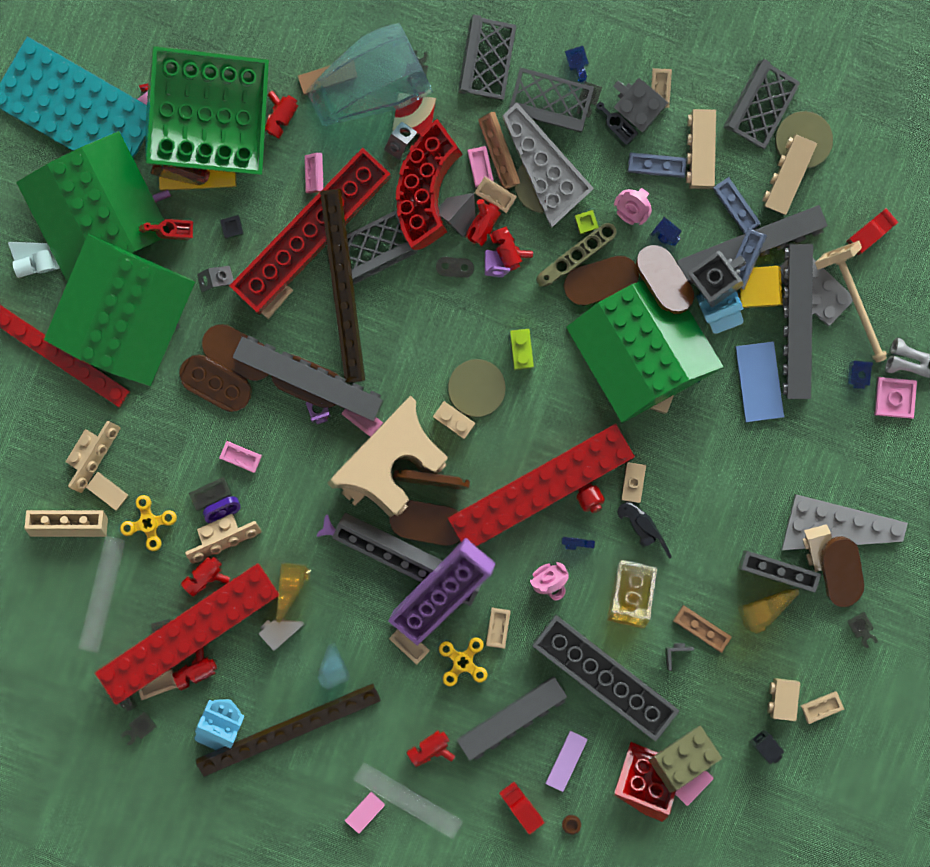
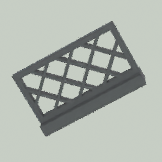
(470, 57)
(747, 96)
(551, 117)
(385, 259)

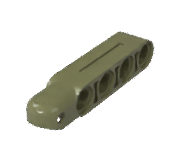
(551, 271)

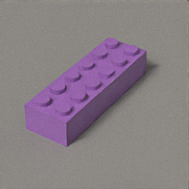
(441, 592)

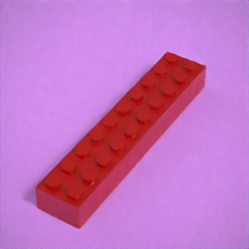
(306, 233)
(542, 486)
(187, 634)

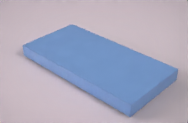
(759, 381)

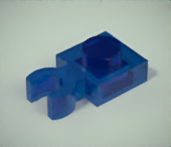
(572, 543)

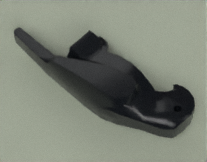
(642, 525)

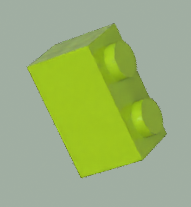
(521, 349)

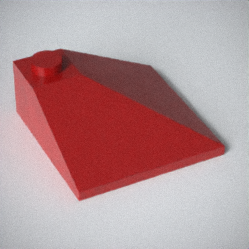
(642, 786)

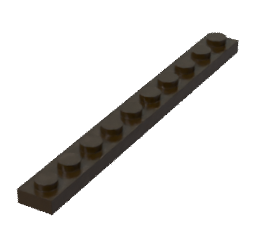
(342, 285)
(288, 730)

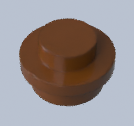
(571, 824)

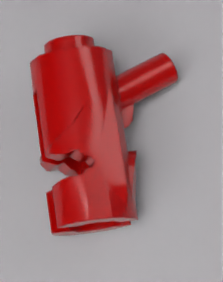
(282, 114)
(483, 223)
(507, 251)
(206, 572)
(199, 670)
(431, 746)

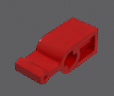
(177, 229)
(873, 230)
(522, 807)

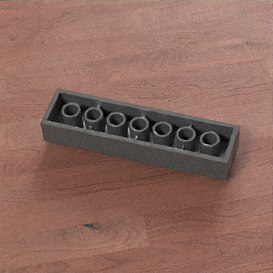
(605, 677)

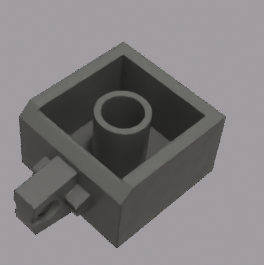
(639, 103)
(717, 277)

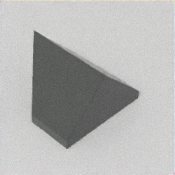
(458, 212)

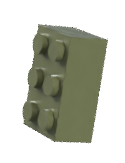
(685, 759)

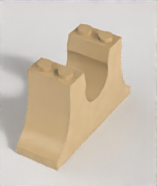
(371, 465)

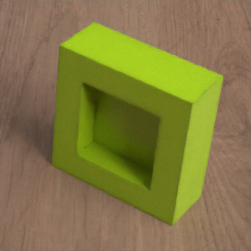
(586, 222)

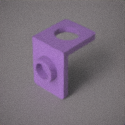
(494, 265)
(318, 418)

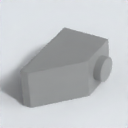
(276, 633)

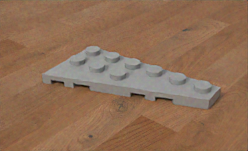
(550, 172)
(841, 521)

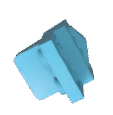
(724, 314)
(219, 724)

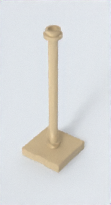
(839, 257)

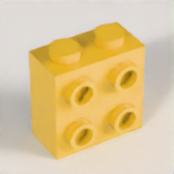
(763, 288)

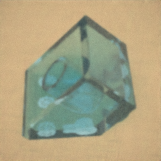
(333, 669)

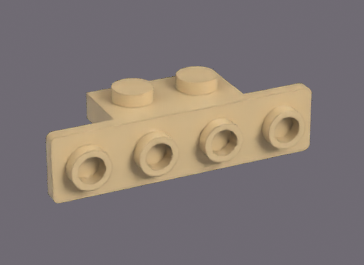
(89, 453)
(221, 535)

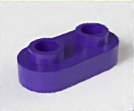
(220, 509)

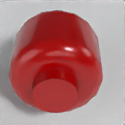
(590, 498)

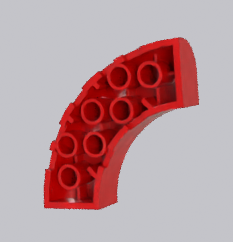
(420, 185)

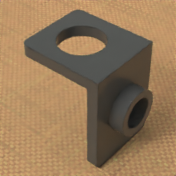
(397, 143)
(216, 277)
(677, 647)

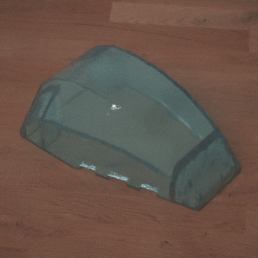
(370, 78)

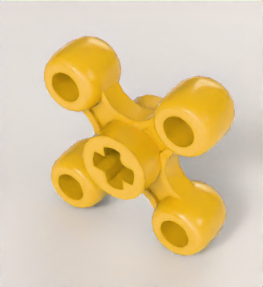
(140, 525)
(469, 666)

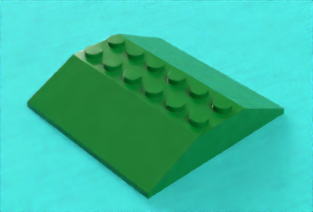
(206, 110)
(95, 194)
(118, 311)
(641, 350)

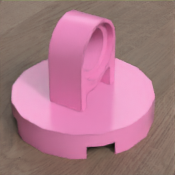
(633, 206)
(549, 579)

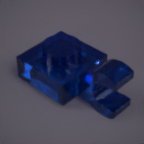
(577, 60)

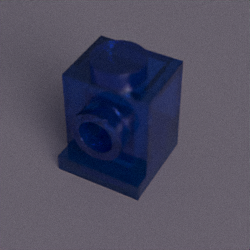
(667, 232)
(854, 369)

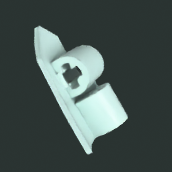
(32, 258)

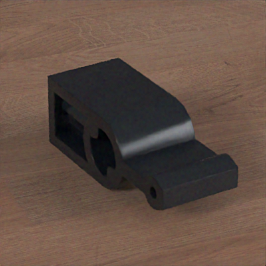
(624, 132)

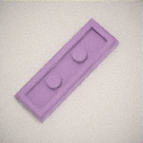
(566, 761)

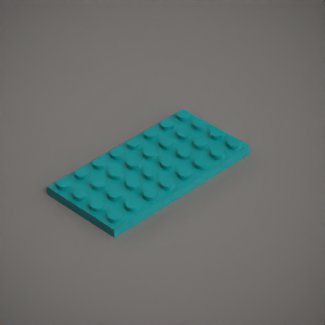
(68, 100)

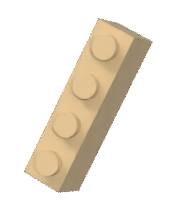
(702, 149)
(789, 175)
(66, 523)

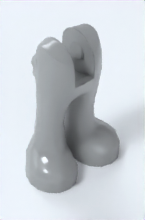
(896, 363)

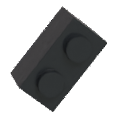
(767, 747)

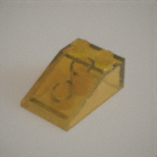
(292, 581)
(632, 594)
(765, 610)

